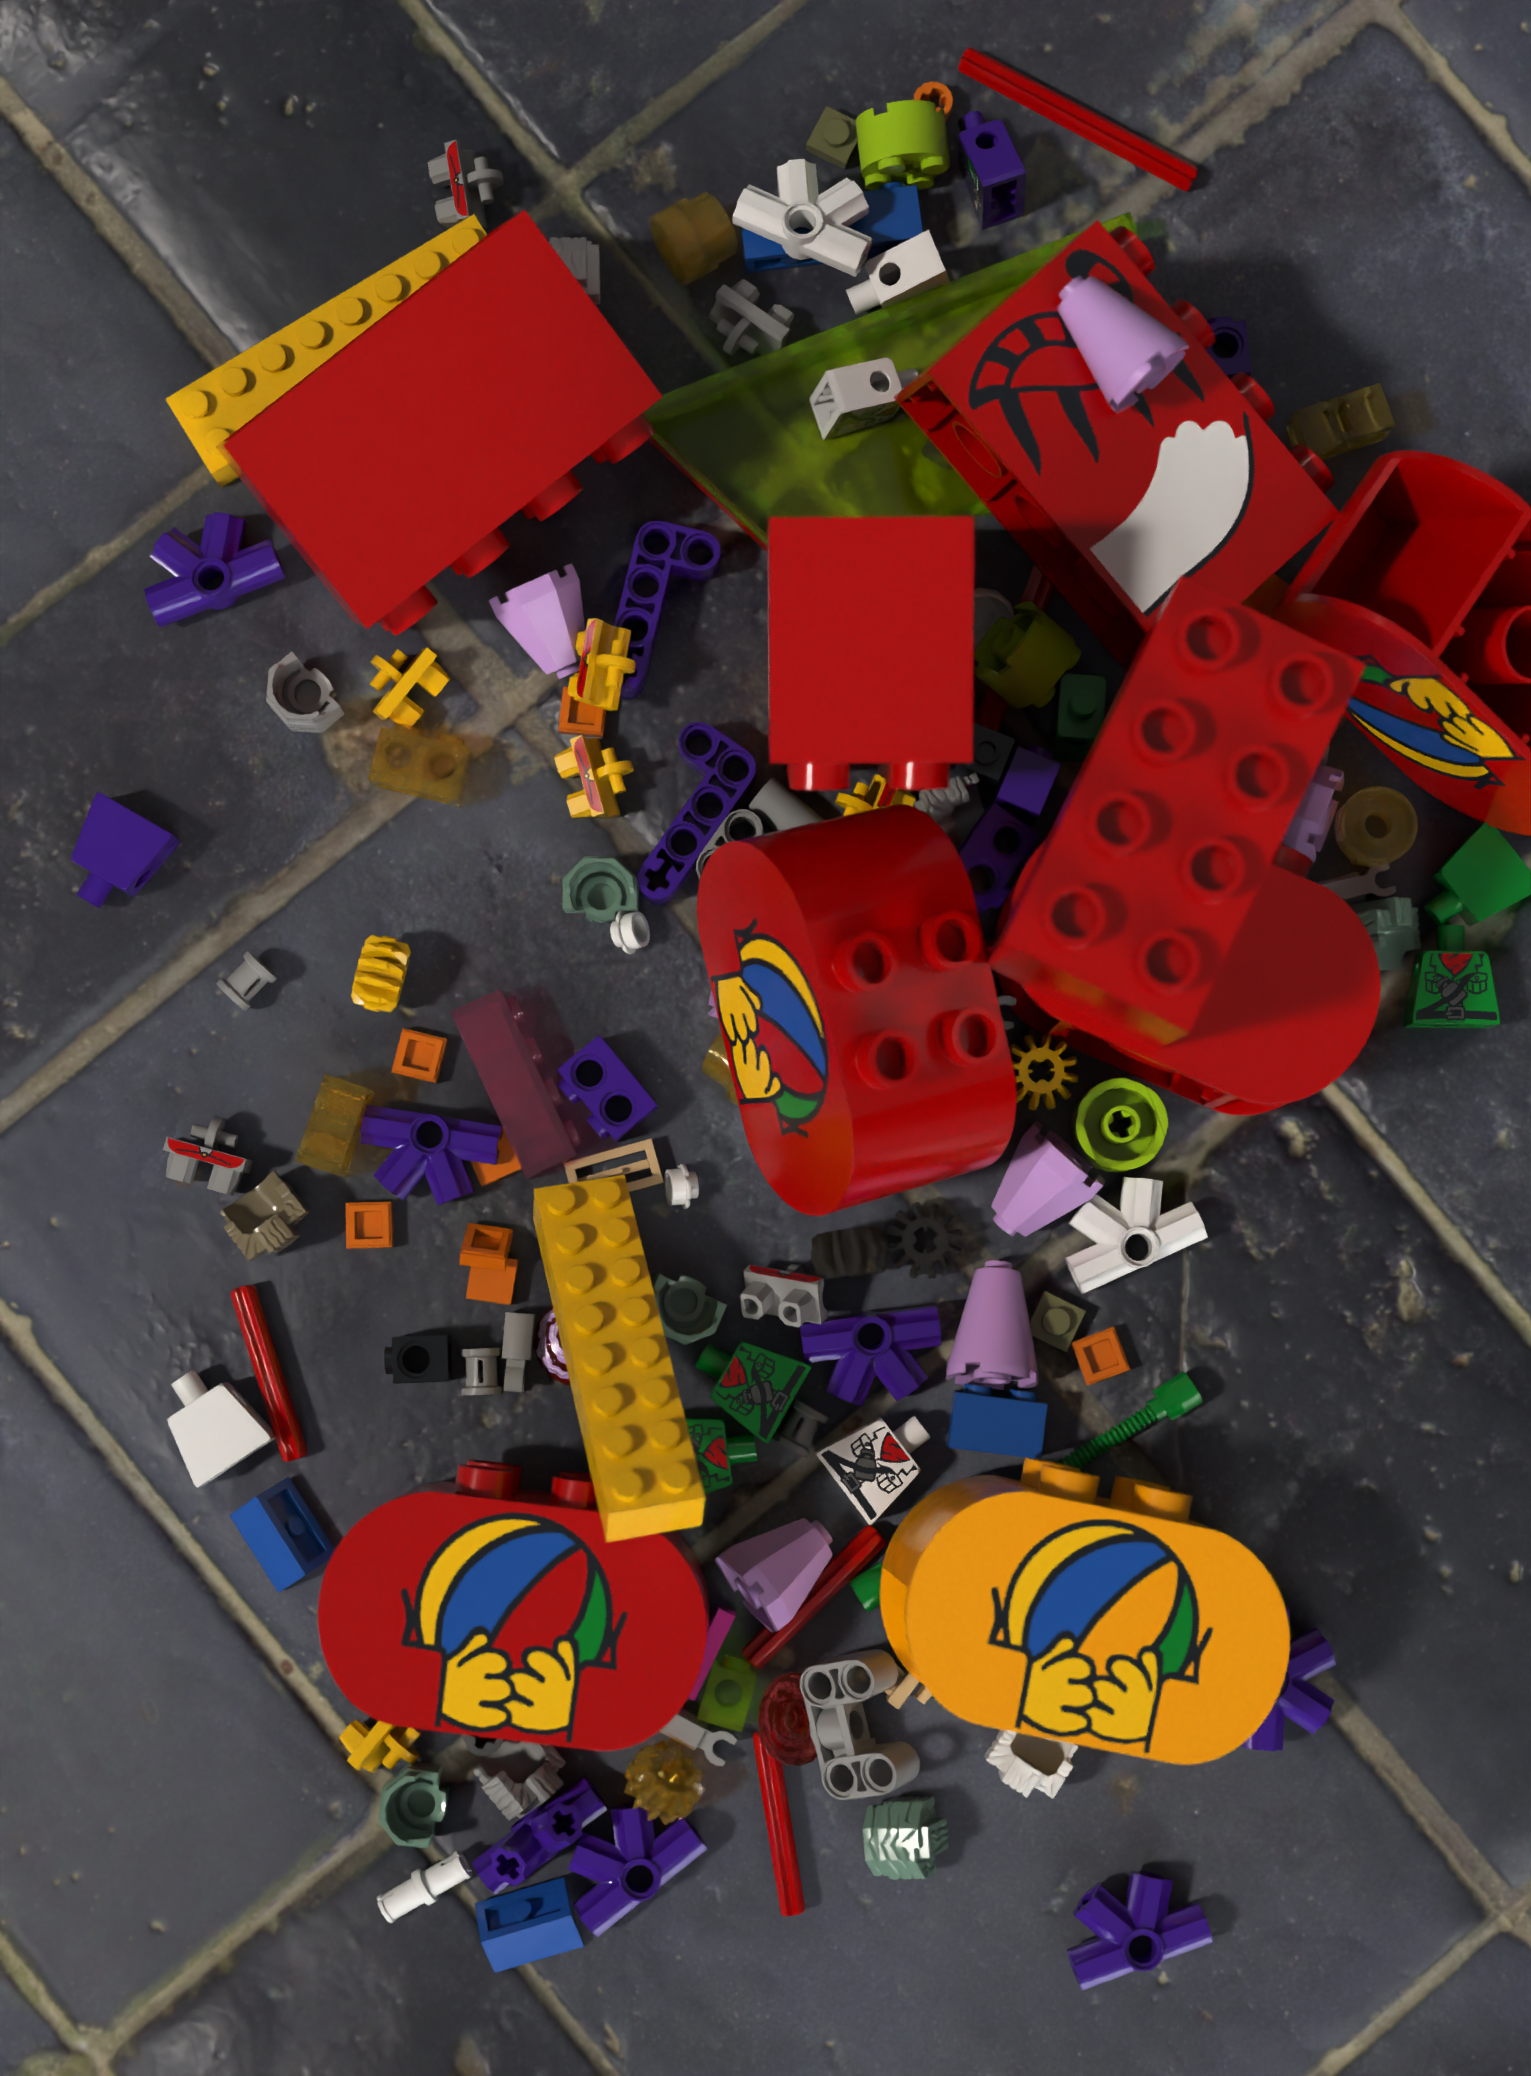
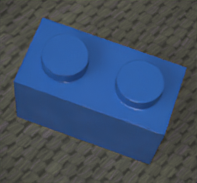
(997, 1423)

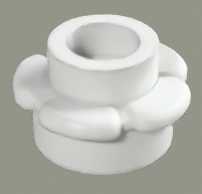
(630, 931)
(680, 1186)

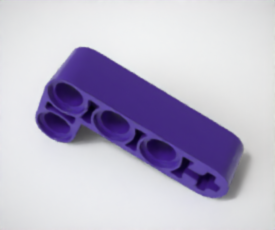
(659, 570)
(689, 820)

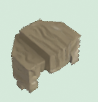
(265, 1218)

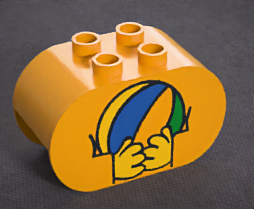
(1085, 1614)

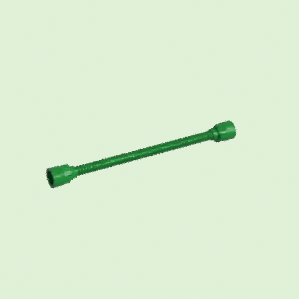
(1171, 1400)

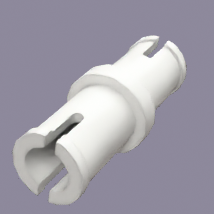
(424, 1886)

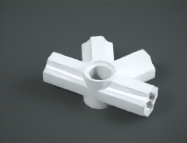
(802, 206)
(1112, 1227)

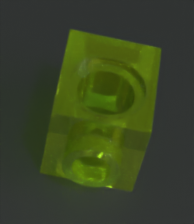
(725, 1714)

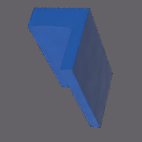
(283, 1534)
(528, 1925)

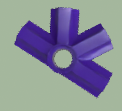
(196, 565)
(414, 1159)
(887, 1358)
(1297, 1698)
(539, 1836)
(633, 1845)
(1118, 1924)

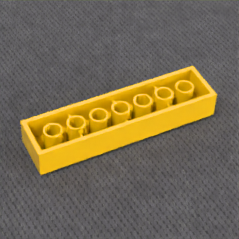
(257, 377)
(617, 1359)

